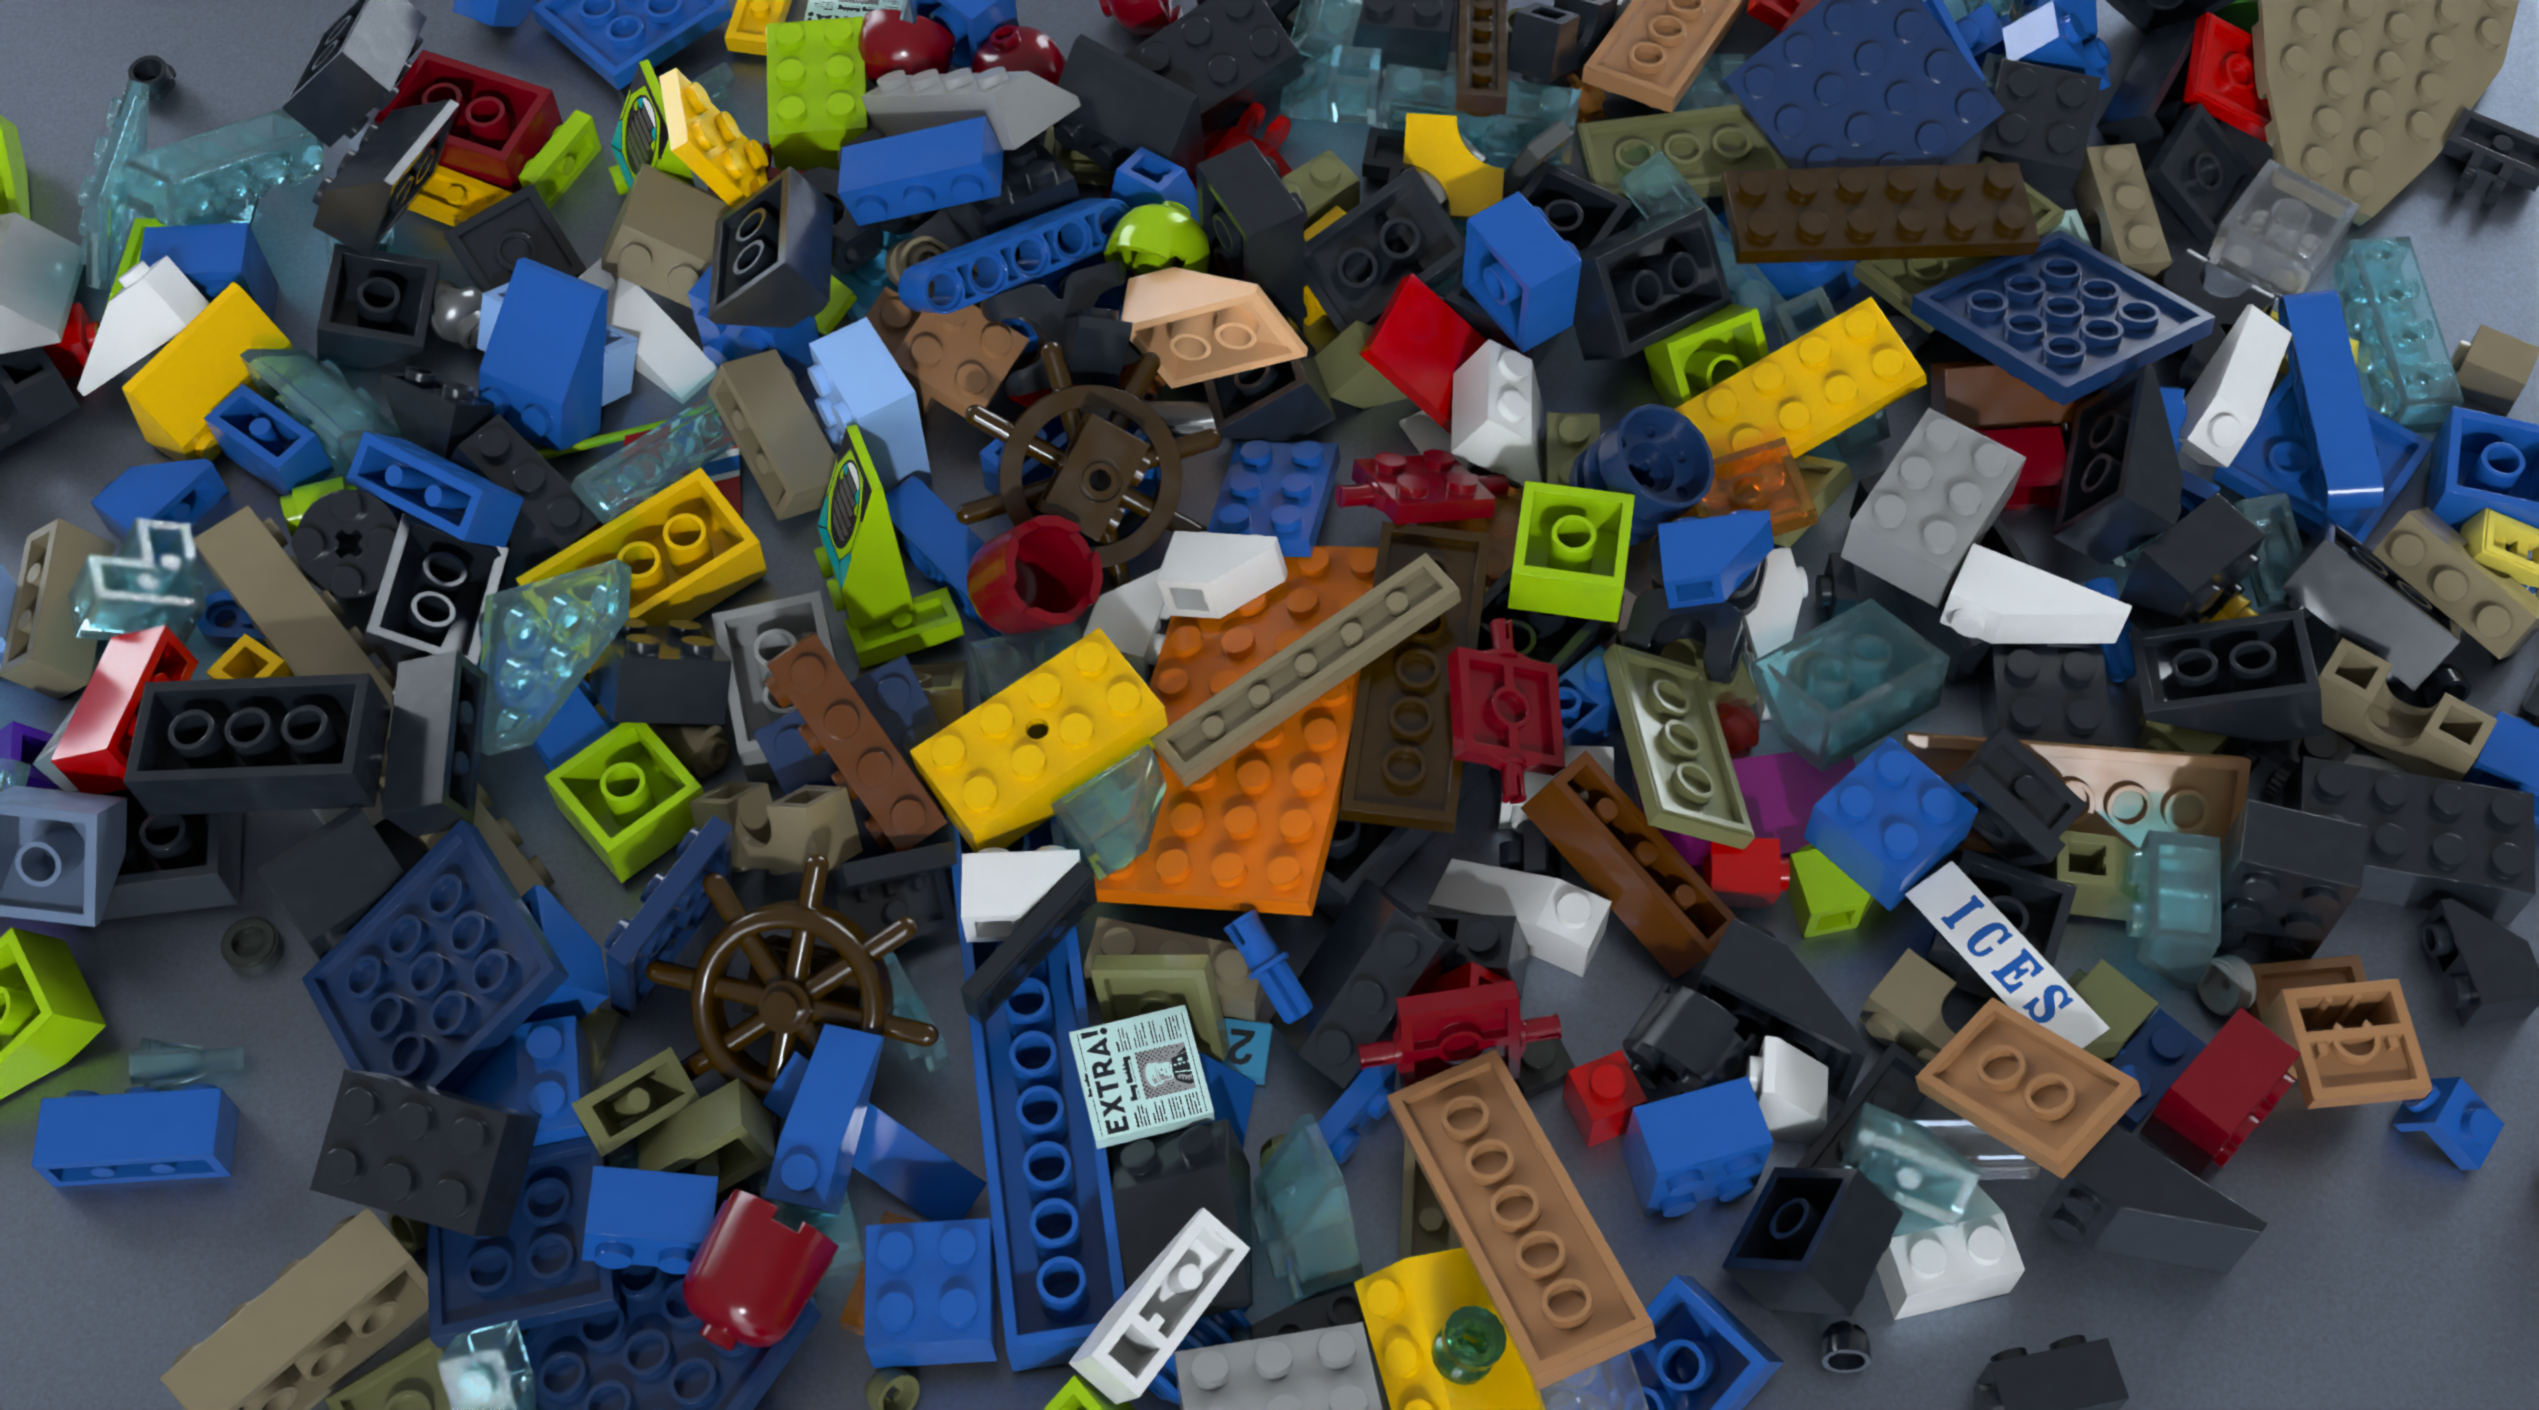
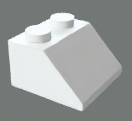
(1499, 413)
(1948, 1266)

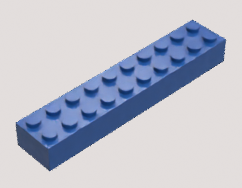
(1040, 1154)

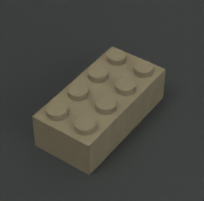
(307, 1327)

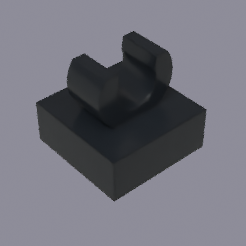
(1532, 854)

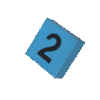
(1248, 1048)

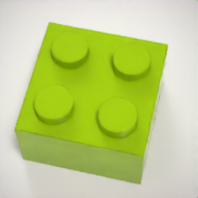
(1571, 551)
(626, 797)

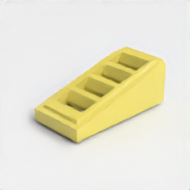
(2488, 537)

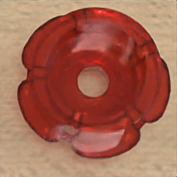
(1739, 727)

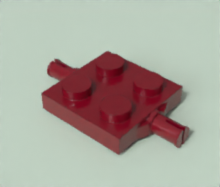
(1421, 488)
(1506, 711)
(1456, 1026)

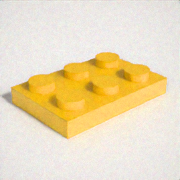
(711, 141)

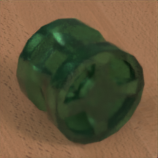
(1461, 1359)

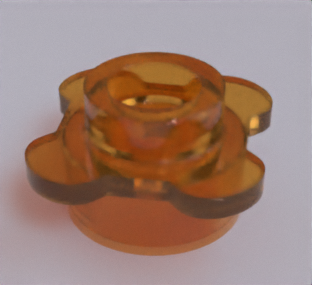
(1590, 100)

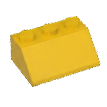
(198, 373)
(1404, 1314)

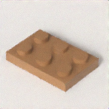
(2028, 1087)

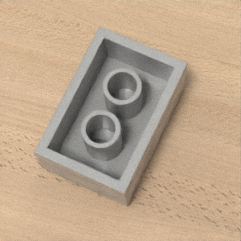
(1932, 507)
(750, 640)
(1281, 1372)

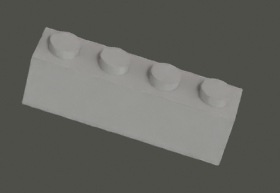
(1013, 102)
(35, 283)

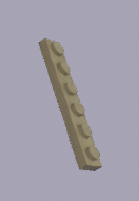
(1305, 669)

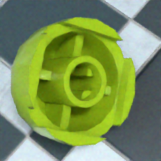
(1159, 238)

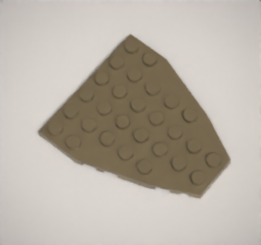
(2372, 85)

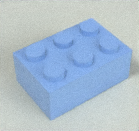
(867, 388)

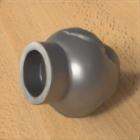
(456, 313)

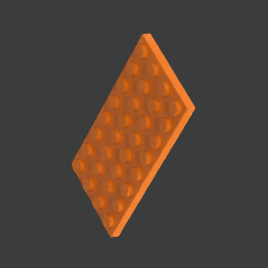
(1267, 815)

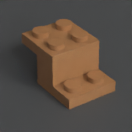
(947, 356)
(2349, 1031)

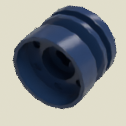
(1656, 459)

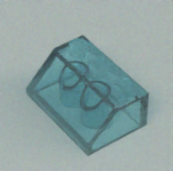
(319, 400)
(1849, 683)

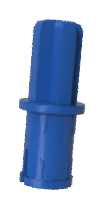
(2118, 655)
(1269, 966)

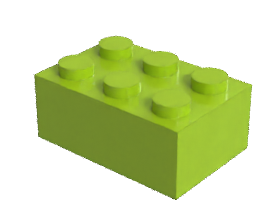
(815, 91)

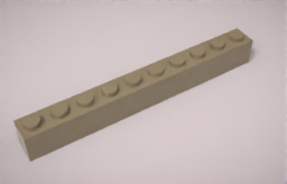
(312, 641)

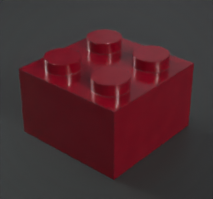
(2222, 1095)

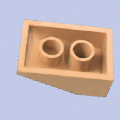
(1206, 325)

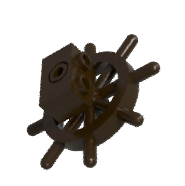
(1096, 467)
(789, 983)

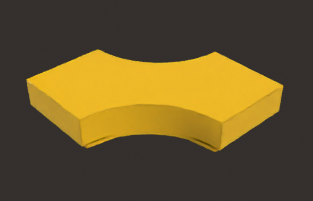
(1437, 150)

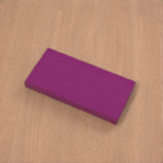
(1778, 800)

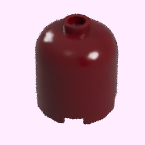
(1034, 576)
(754, 1274)

